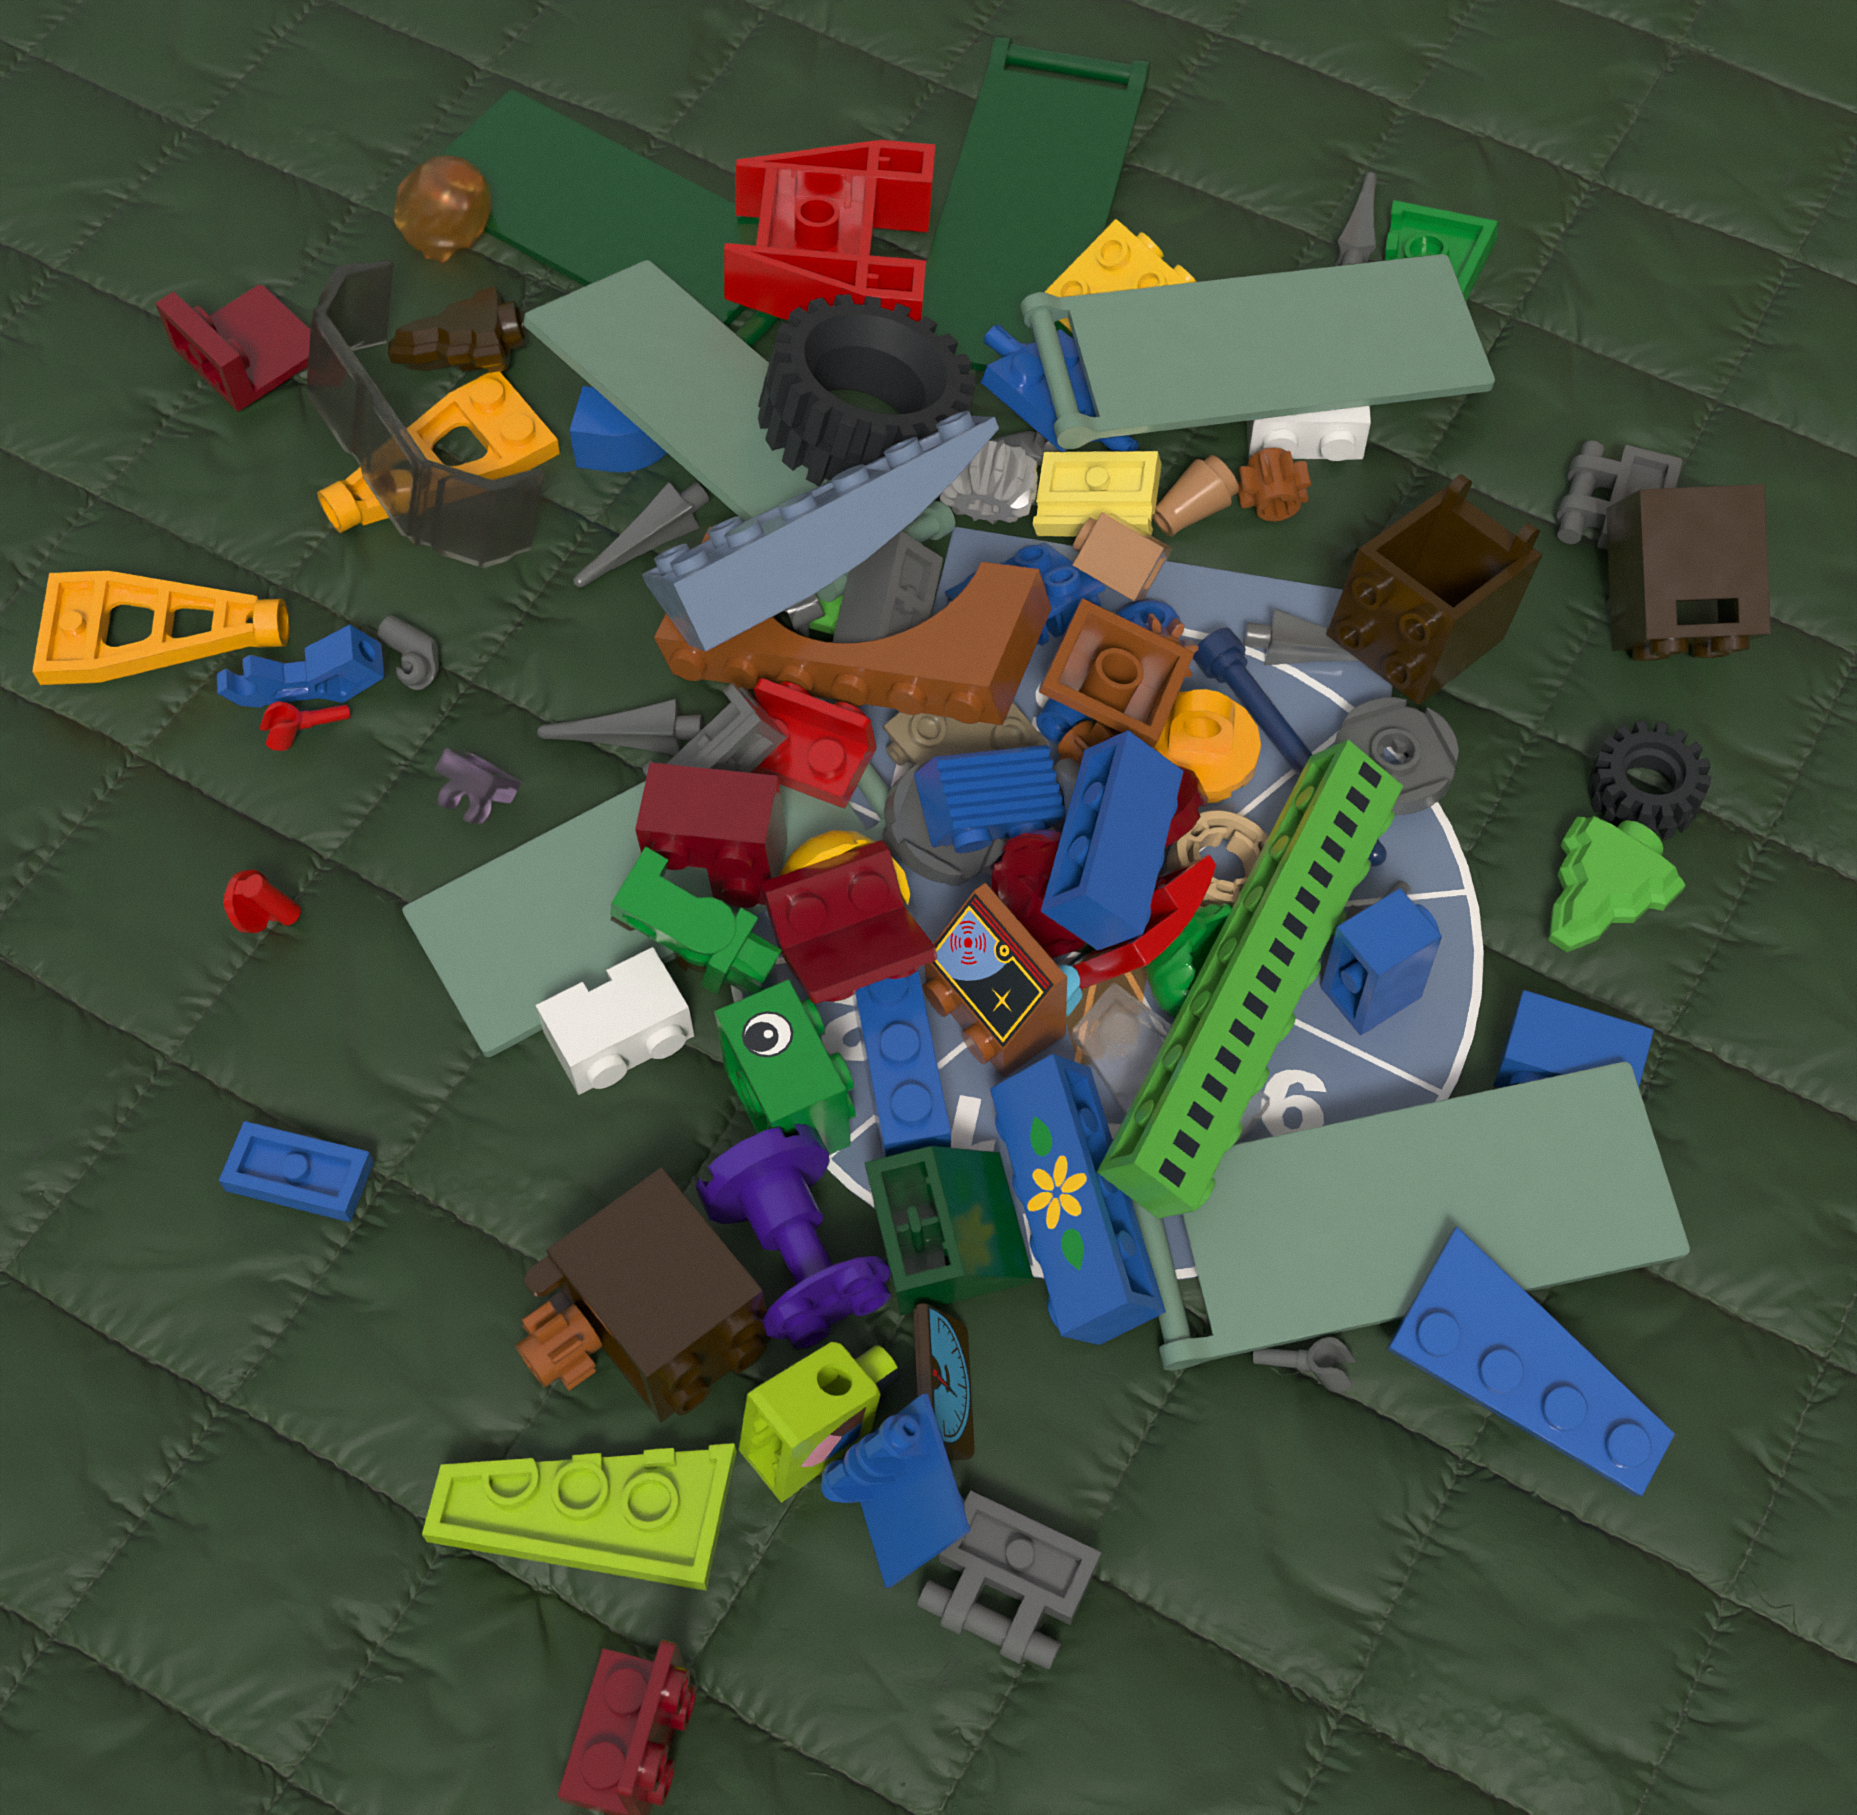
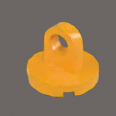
(1213, 740)

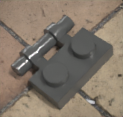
(1589, 470)
(1021, 1561)

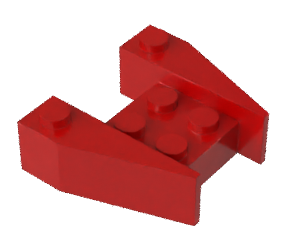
(820, 223)

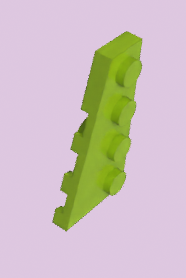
(609, 1515)

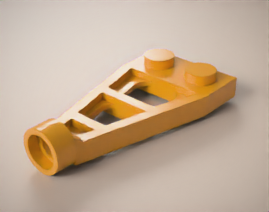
(496, 417)
(78, 617)

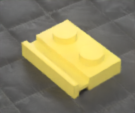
(1089, 483)

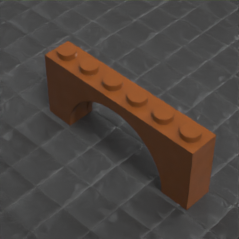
(952, 665)

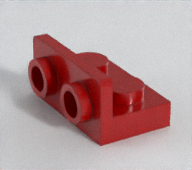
(824, 743)

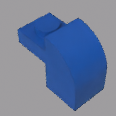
(607, 438)

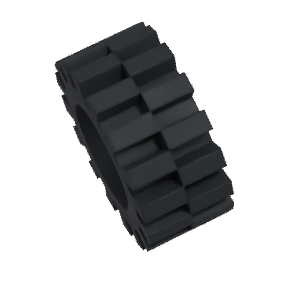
(1658, 753)

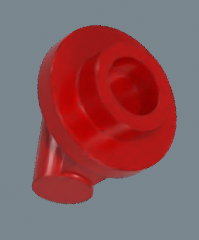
(254, 901)

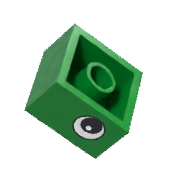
(782, 1066)

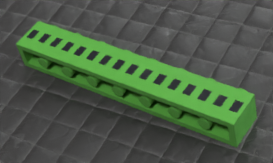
(1251, 983)

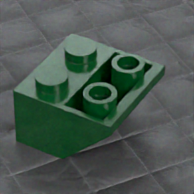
(947, 1225)

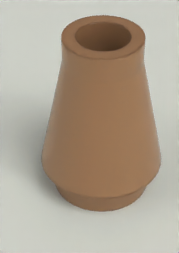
(1197, 494)

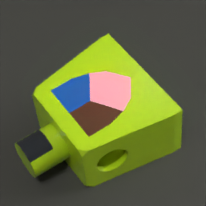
(813, 1414)

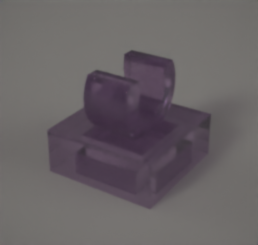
(477, 779)

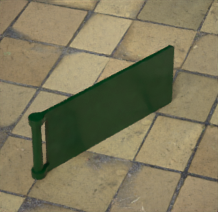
(1027, 189)
(601, 206)

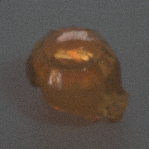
(442, 206)

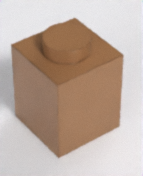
(1120, 555)

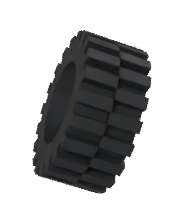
(862, 352)

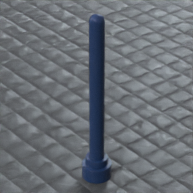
(1223, 658)

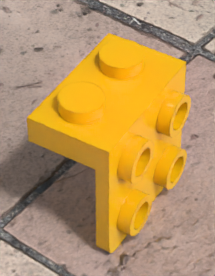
(1117, 263)

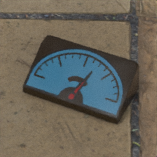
(945, 1377)

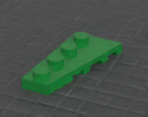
(1433, 231)

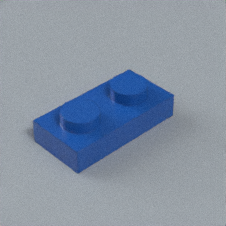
(296, 1171)

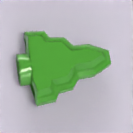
(1609, 879)

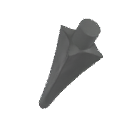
(1358, 236)
(660, 522)
(1293, 641)
(647, 728)

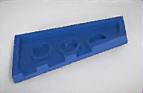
(1514, 1359)

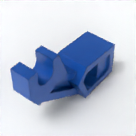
(333, 671)

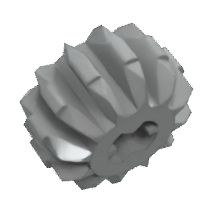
(994, 485)

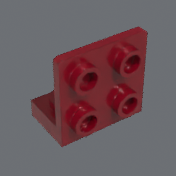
(240, 347)
(845, 924)
(627, 1731)

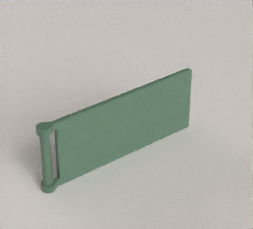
(1260, 347)
(686, 388)
(544, 909)
(1351, 1214)

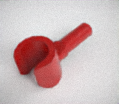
(285, 721)

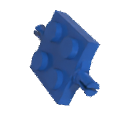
(1022, 385)

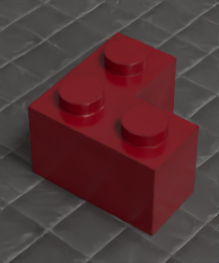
(716, 823)

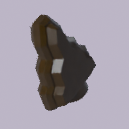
(464, 336)

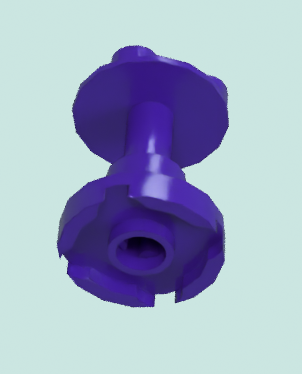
(769, 1186)

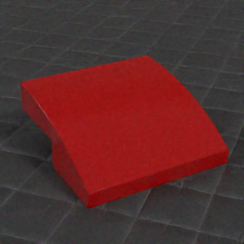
(1172, 908)

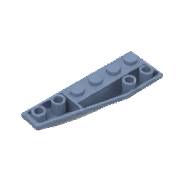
(809, 540)

